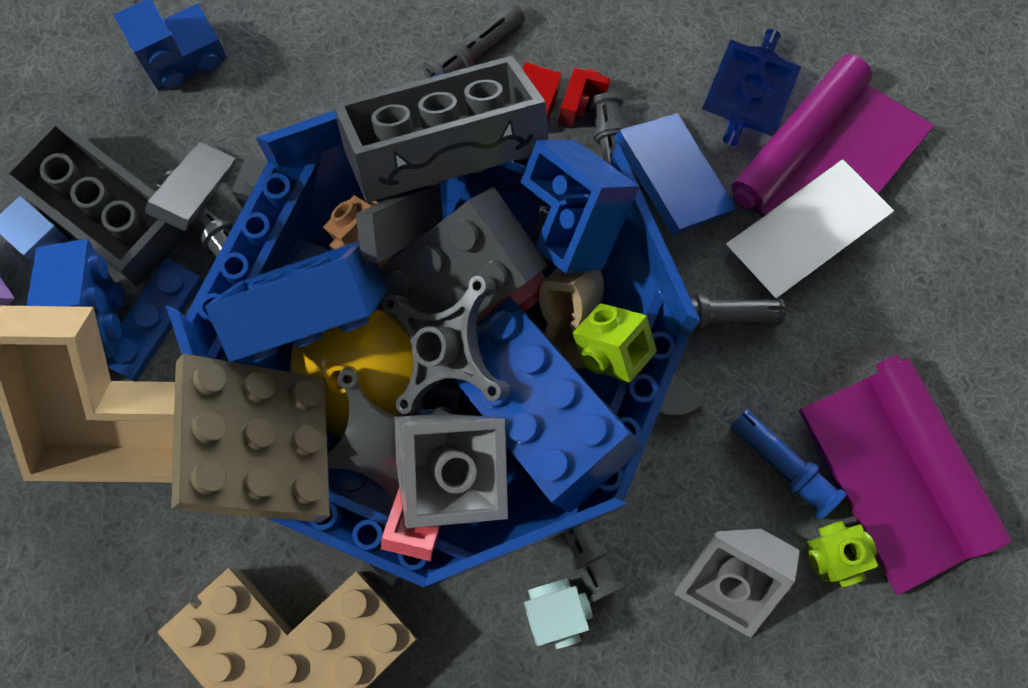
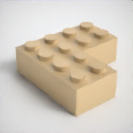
(66, 410)
(245, 643)

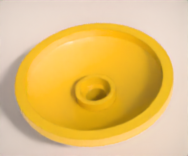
(378, 352)

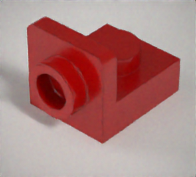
(581, 87)

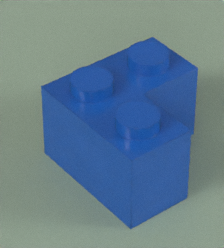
(170, 46)
(585, 200)

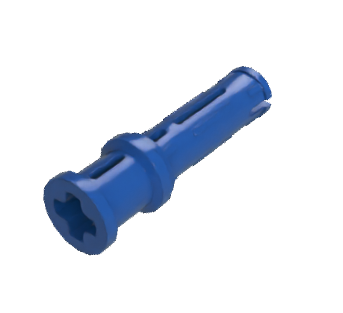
(801, 477)

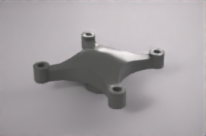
(445, 346)
(369, 437)

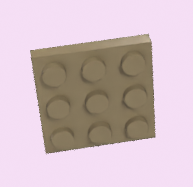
(249, 441)

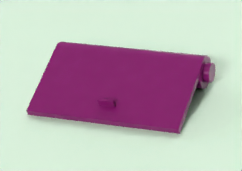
(833, 123)
(904, 475)

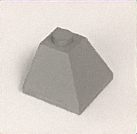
(451, 469)
(740, 577)

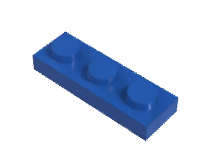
(149, 320)

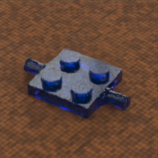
(751, 87)

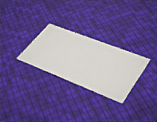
(809, 228)

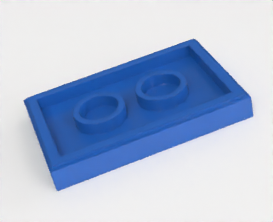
(674, 173)

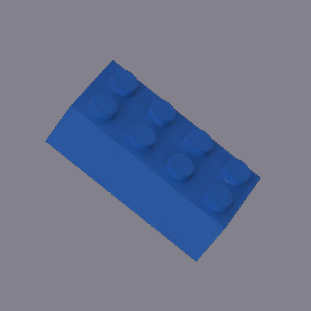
(553, 414)

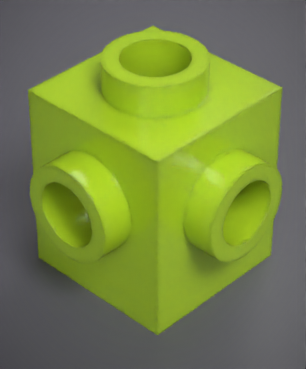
(615, 342)
(828, 555)

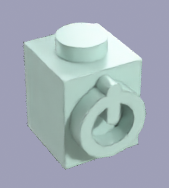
(557, 613)

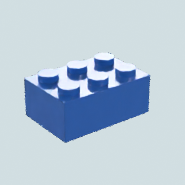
(297, 303)

